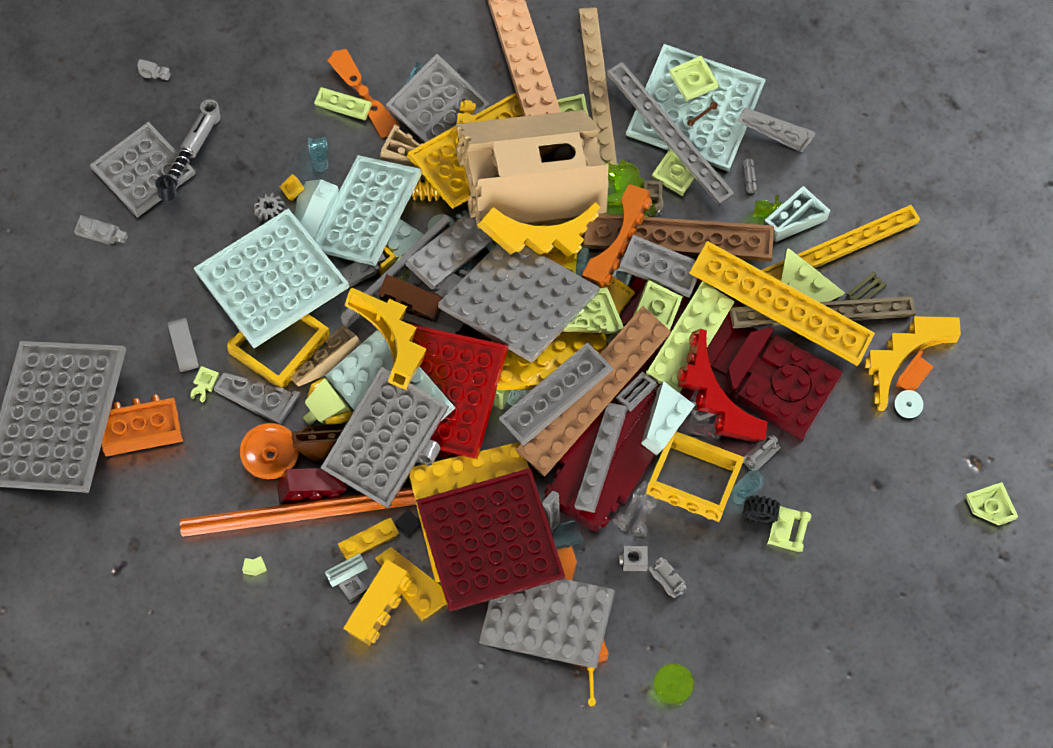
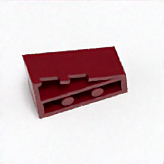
(308, 485)

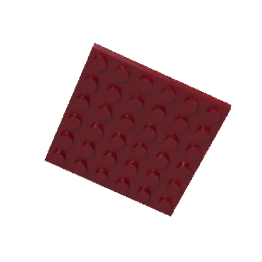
(490, 539)

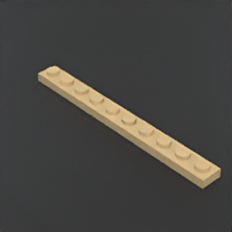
(597, 82)

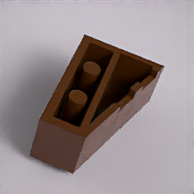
(417, 300)

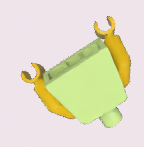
(326, 404)

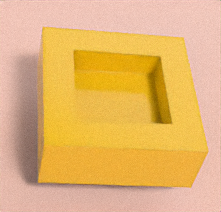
(292, 187)

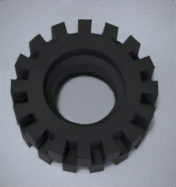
(761, 509)

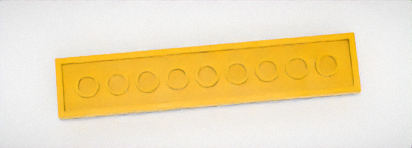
(782, 303)

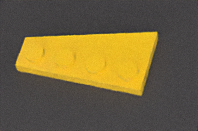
(424, 594)

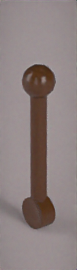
(713, 106)

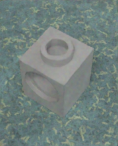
(640, 552)

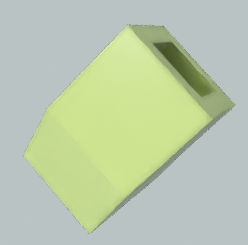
(254, 566)

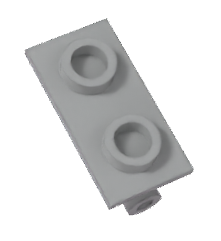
(761, 453)
(674, 584)

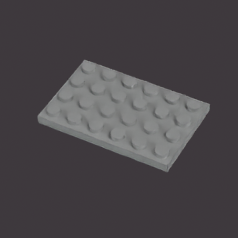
(384, 438)
(551, 621)

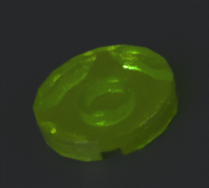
(673, 683)

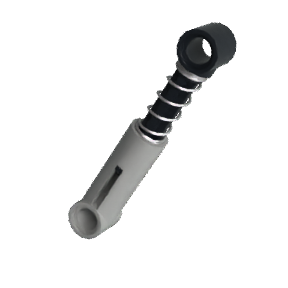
(189, 148)

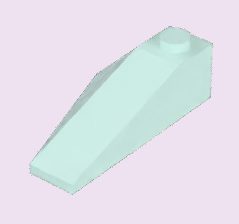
(314, 204)

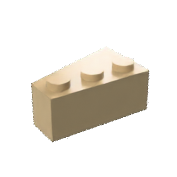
(397, 148)

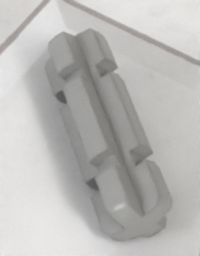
(749, 174)

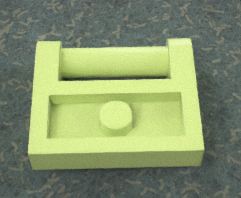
(782, 529)

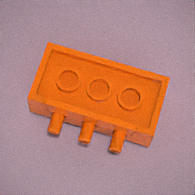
(141, 426)

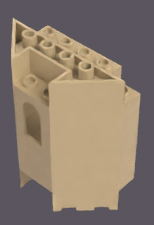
(508, 172)

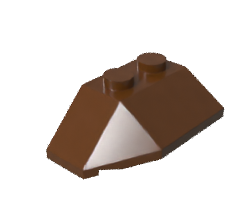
(317, 441)

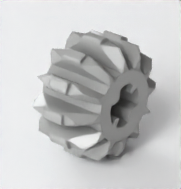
(268, 207)

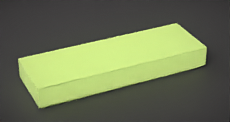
(343, 103)

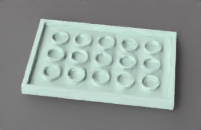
(367, 209)
(360, 367)

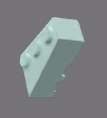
(797, 214)
(665, 418)

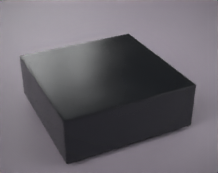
(408, 523)

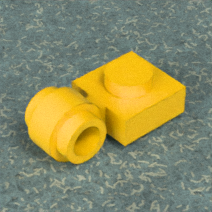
(466, 108)

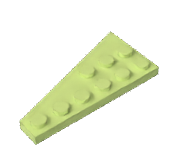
(597, 316)

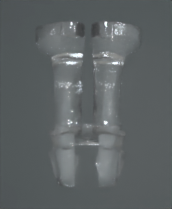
(639, 498)

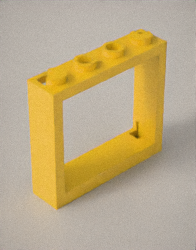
(303, 356)
(704, 452)

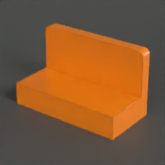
(914, 373)

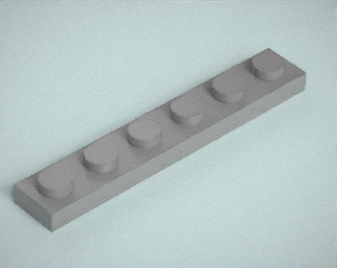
(601, 457)

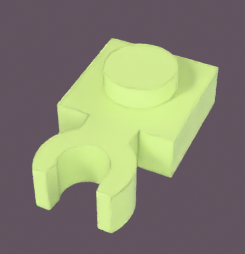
(204, 381)

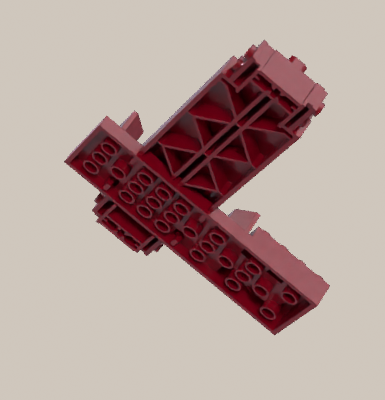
(752, 370)

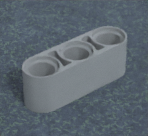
(183, 345)

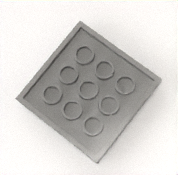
(433, 99)
(135, 165)

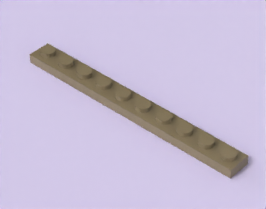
(852, 309)

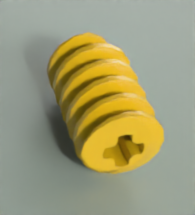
(425, 189)

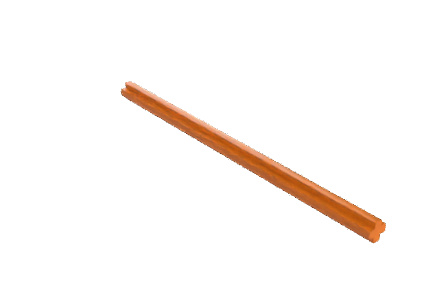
(289, 513)

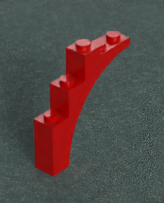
(698, 376)

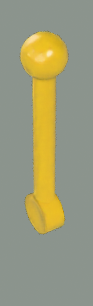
(591, 702)

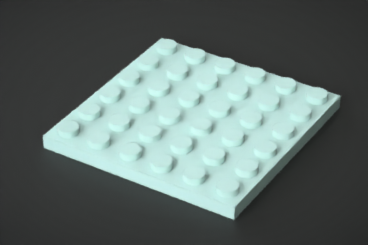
(718, 131)
(271, 278)

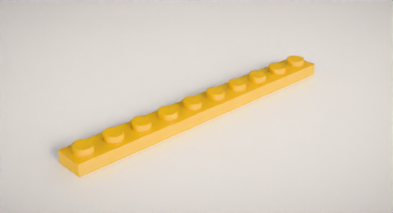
(853, 240)

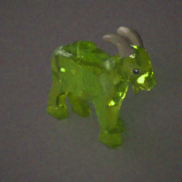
(625, 174)

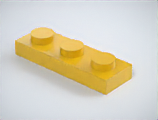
(369, 539)

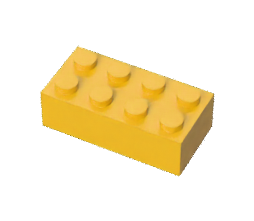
(378, 603)

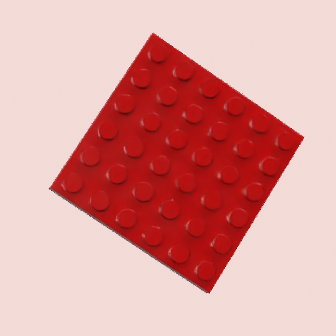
(468, 375)

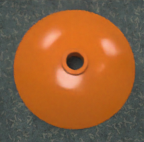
(266, 440)

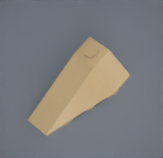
(337, 348)

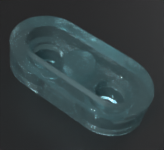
(746, 487)

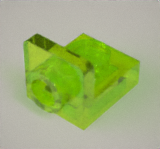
(765, 209)

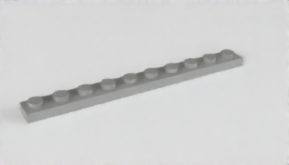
(670, 134)

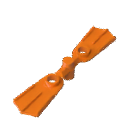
(346, 68)

